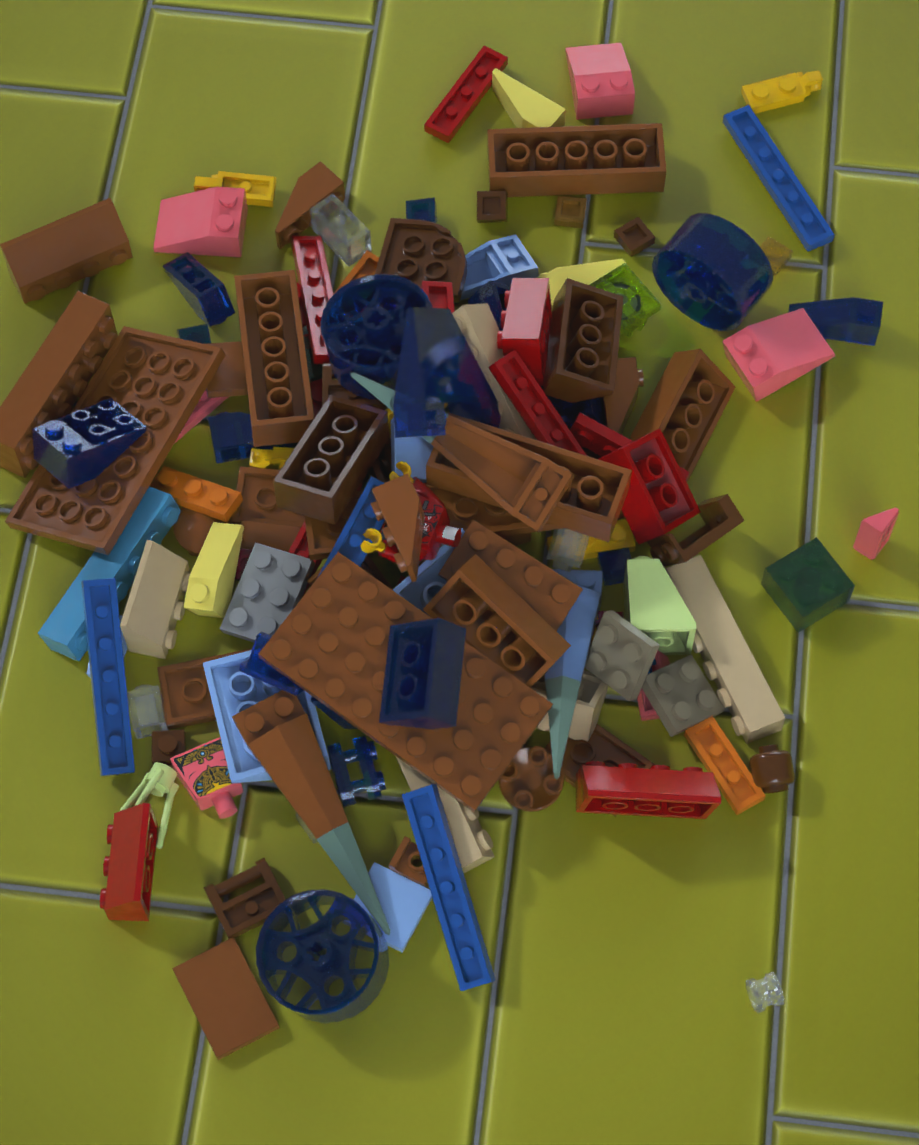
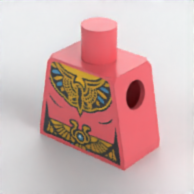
(207, 777)

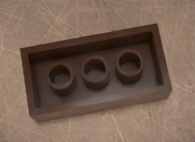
(332, 459)

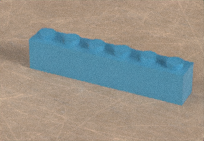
(151, 521)

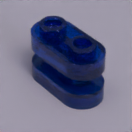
(364, 754)

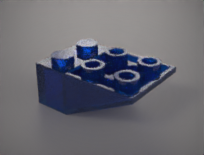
(85, 441)

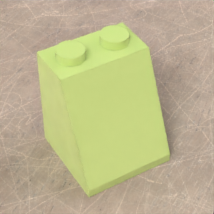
(657, 607)

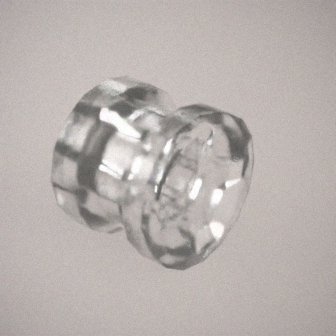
(764, 992)

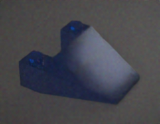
(437, 371)

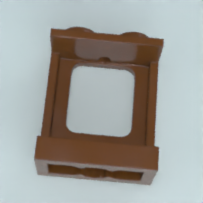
(719, 518)

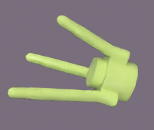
(157, 782)

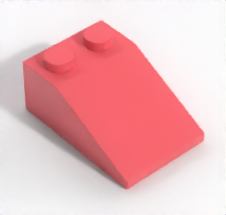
(600, 81)
(203, 223)
(776, 352)

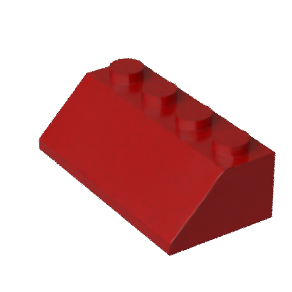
(646, 791)

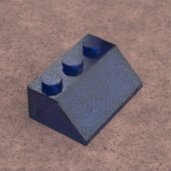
(423, 674)

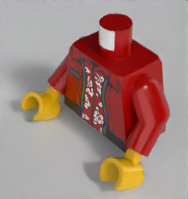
(435, 529)

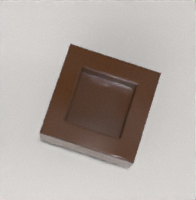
(492, 206)
(634, 236)
(167, 745)

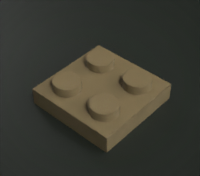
(621, 655)
(681, 695)

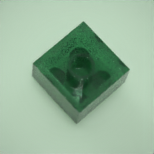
(807, 584)

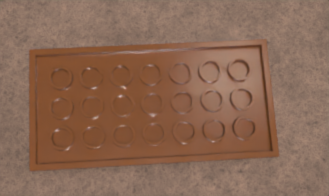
(160, 385)
(338, 654)

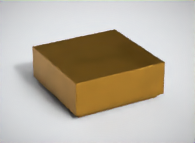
(570, 211)

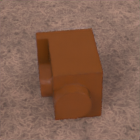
(402, 862)

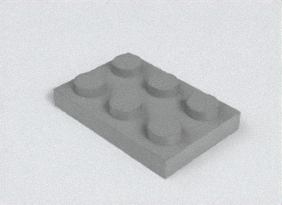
(266, 592)

